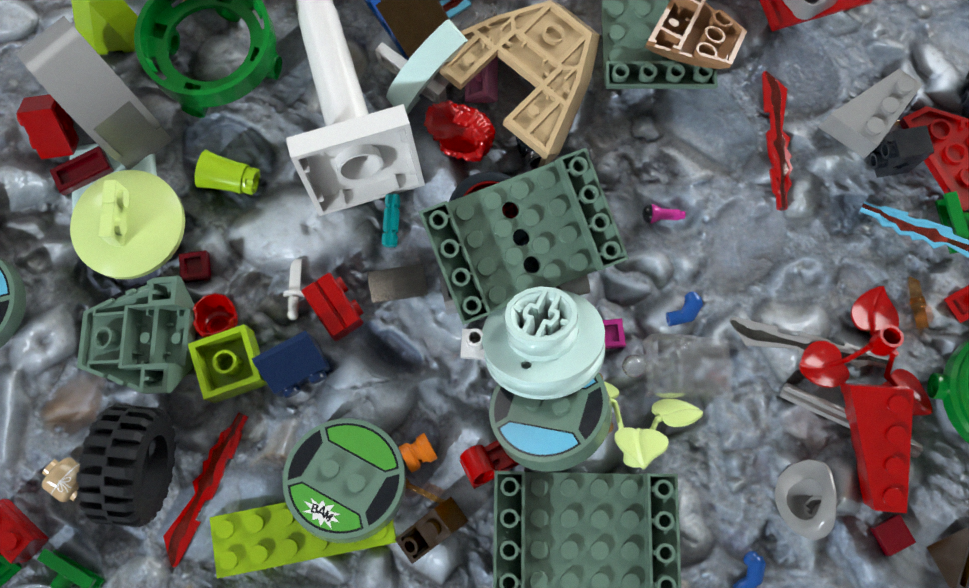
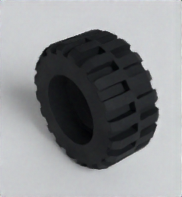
(126, 465)

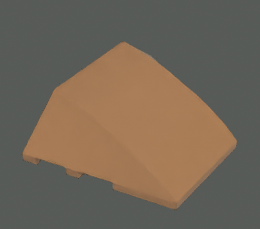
(696, 35)

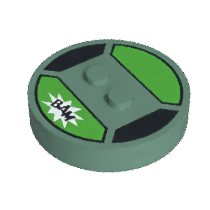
(344, 480)

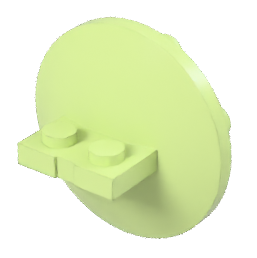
(127, 224)

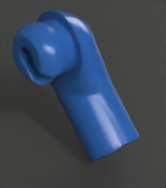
(689, 311)
(755, 571)

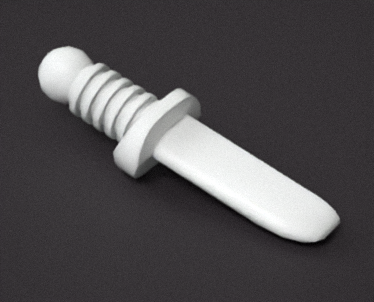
(294, 289)

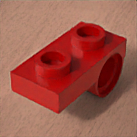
(482, 462)

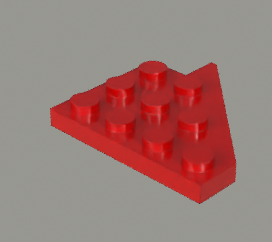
(951, 149)

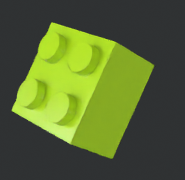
(226, 363)

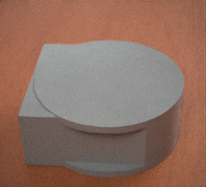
(93, 94)

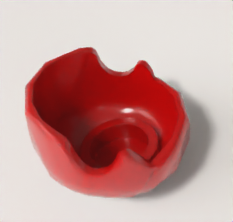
(214, 315)

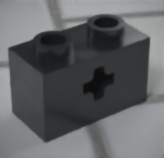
(901, 151)

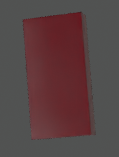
(81, 170)

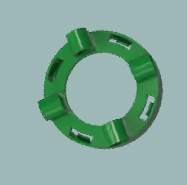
(157, 38)

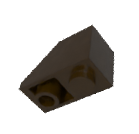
(431, 530)

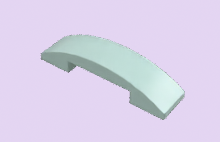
(425, 64)

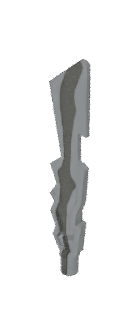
(766, 335)

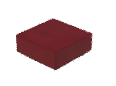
(195, 266)
(893, 535)

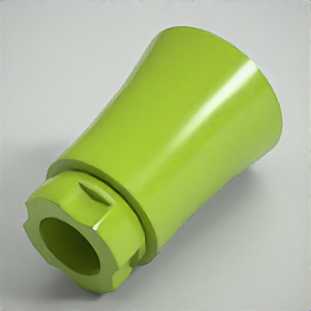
(225, 174)

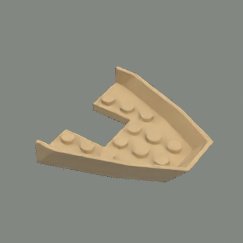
(549, 51)

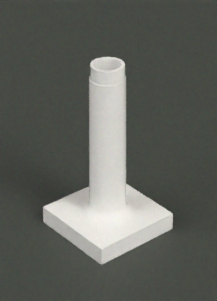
(357, 152)

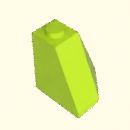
(105, 24)

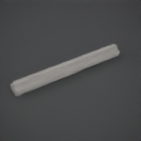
(828, 410)

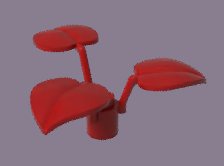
(874, 313)

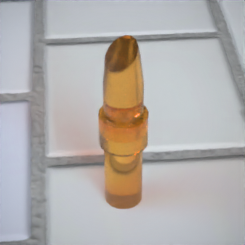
(918, 304)

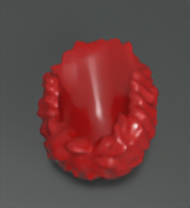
(460, 130)

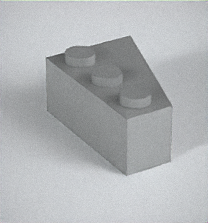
(869, 116)

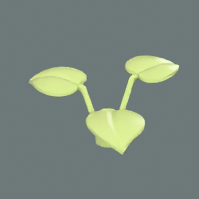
(645, 445)

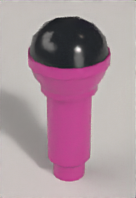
(653, 213)

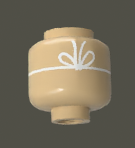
(61, 479)

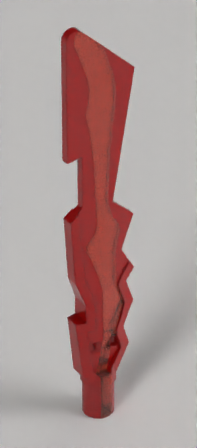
(777, 141)
(205, 486)

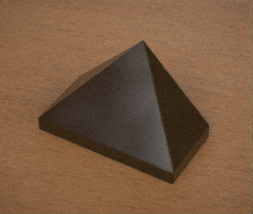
(953, 558)

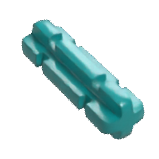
(391, 220)

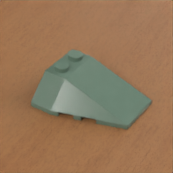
(141, 337)

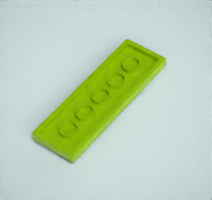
(274, 538)

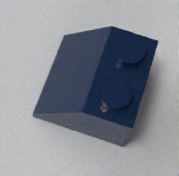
(293, 365)

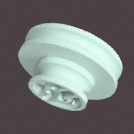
(544, 343)

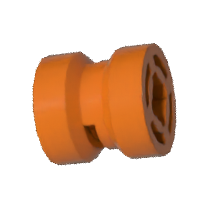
(418, 452)

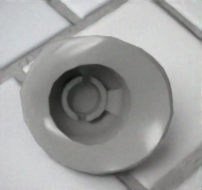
(807, 498)

